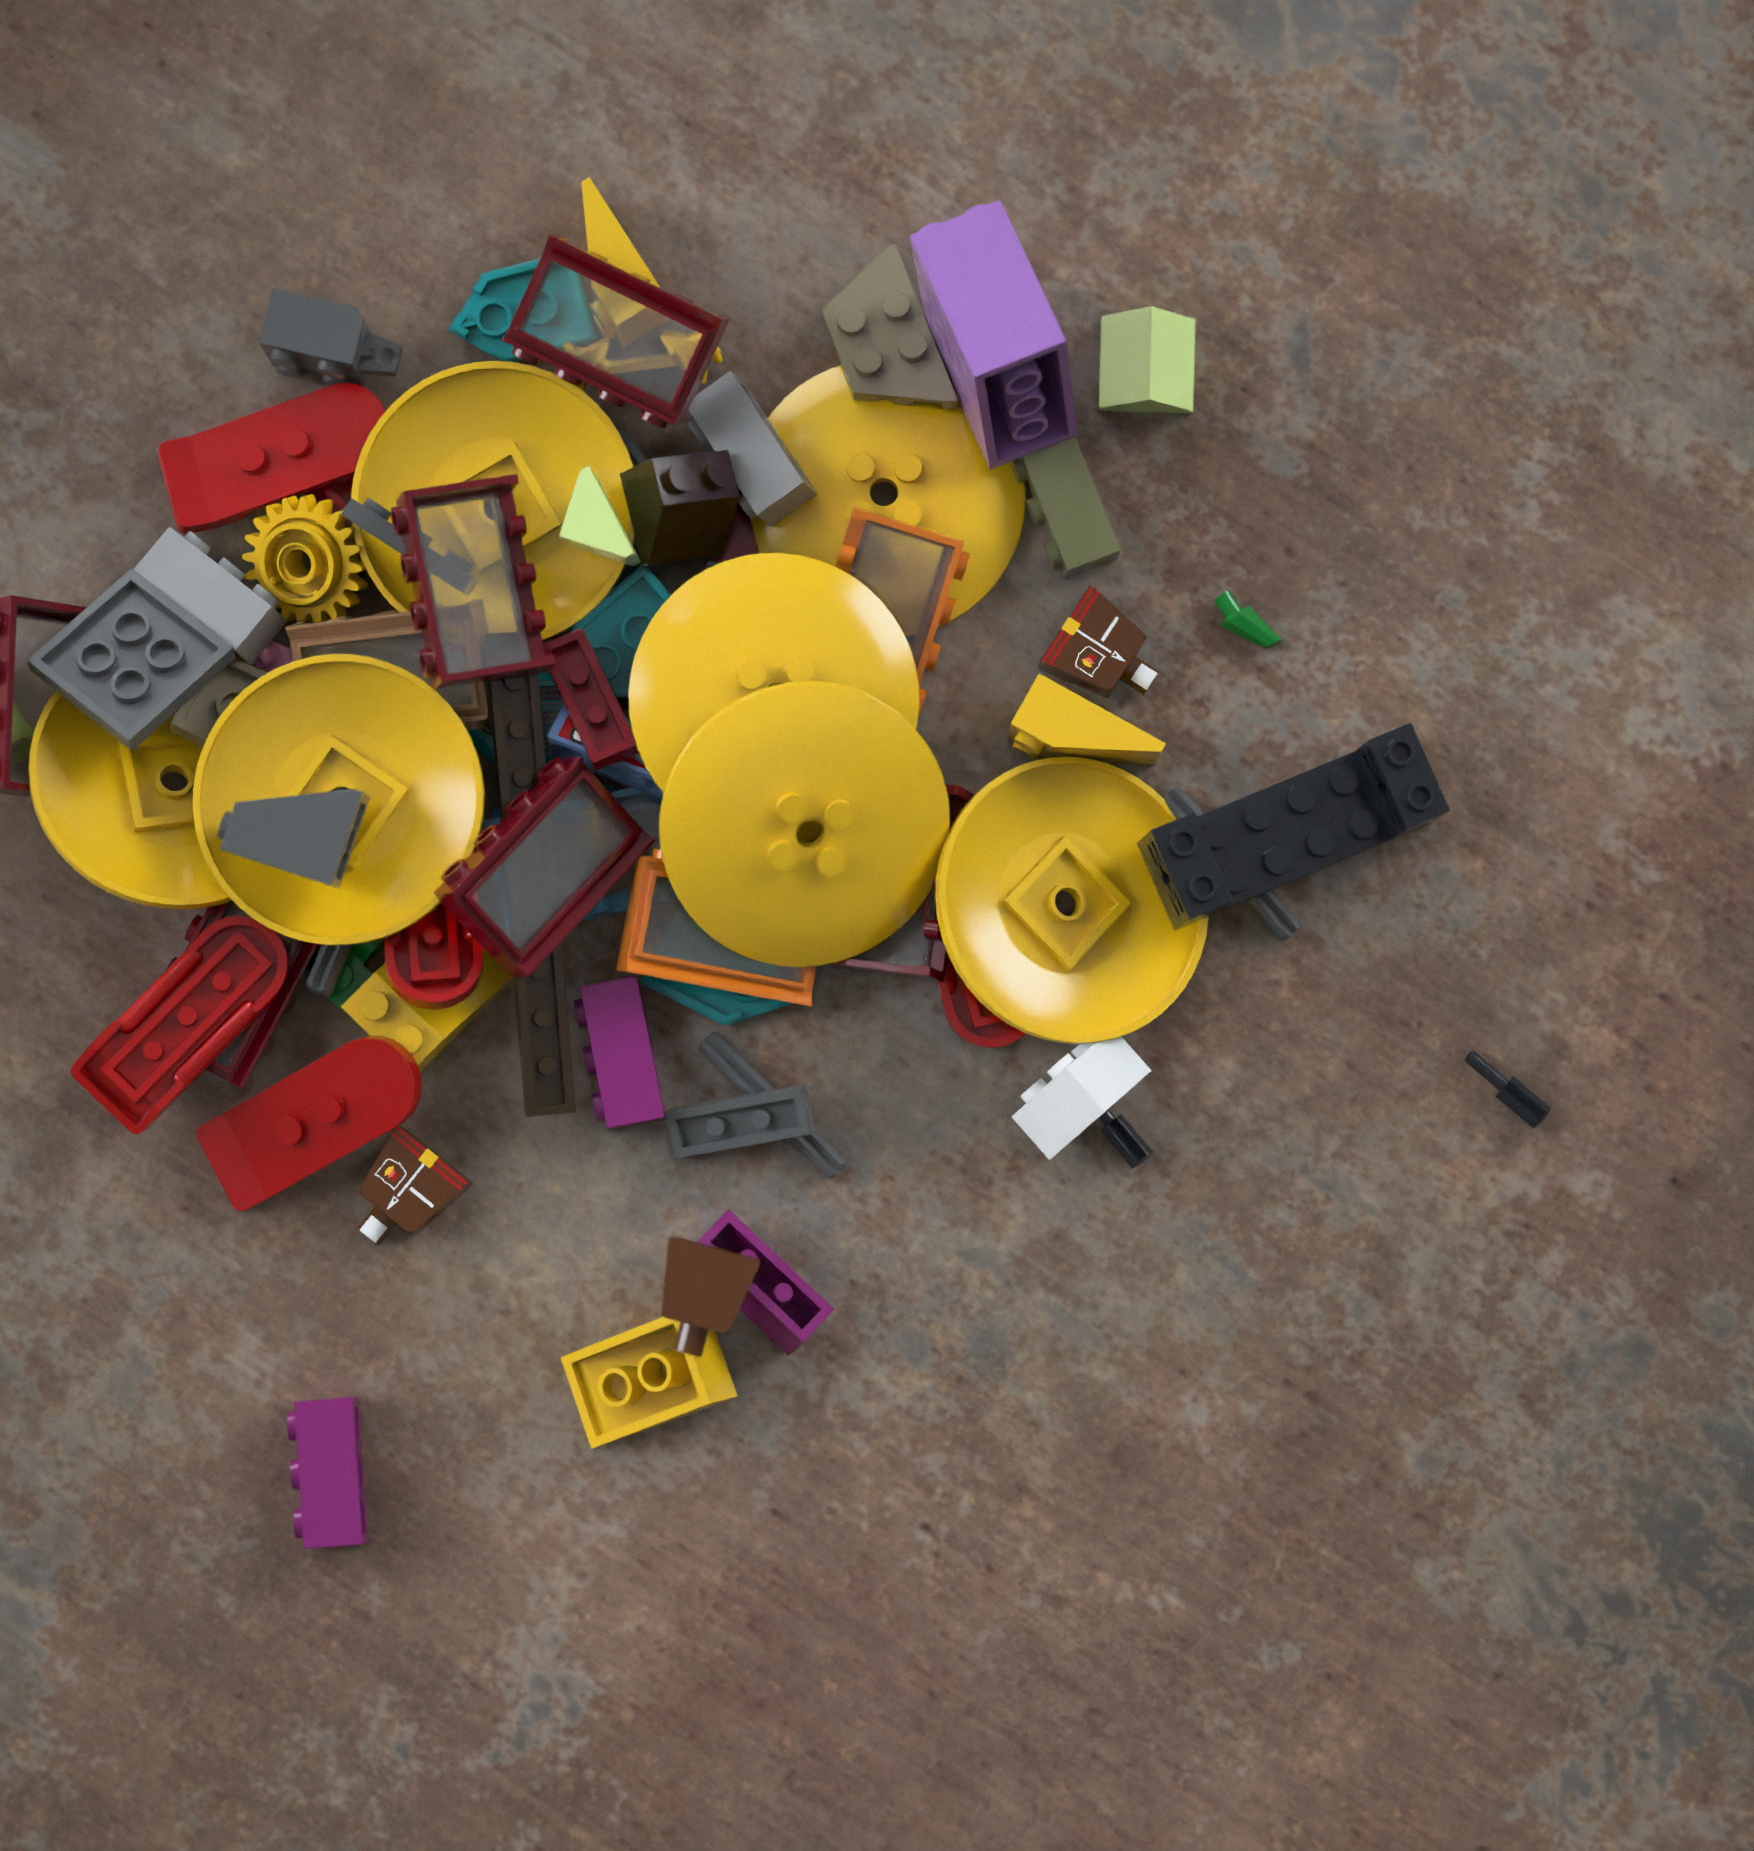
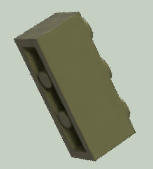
(1068, 508)

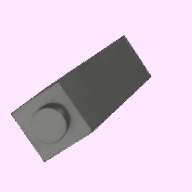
(297, 833)

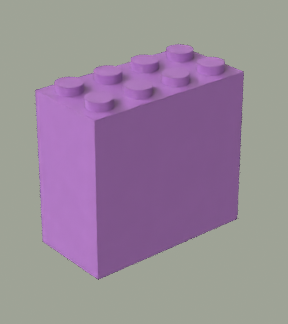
(995, 333)

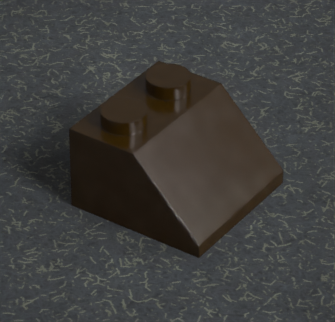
(681, 506)

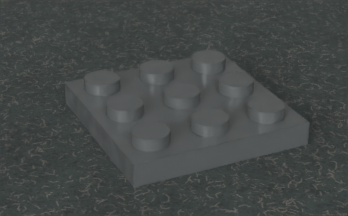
(131, 659)

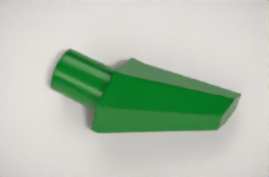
(1245, 622)

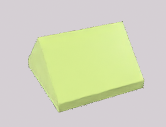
(1147, 361)
(593, 523)

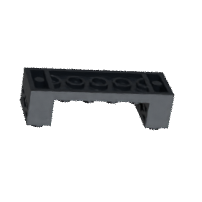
(1293, 827)

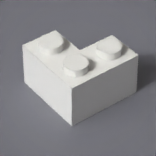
(1078, 1092)

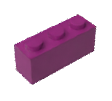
(620, 1053)
(778, 1297)
(328, 1472)

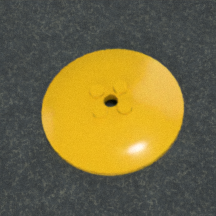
(492, 424)
(920, 451)
(756, 627)
(329, 729)
(790, 760)
(115, 815)
(997, 881)

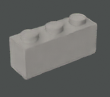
(761, 462)
(212, 592)

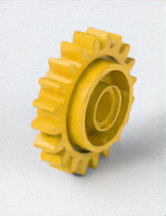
(330, 546)

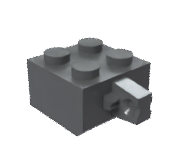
(324, 341)

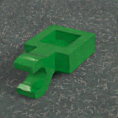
(354, 971)

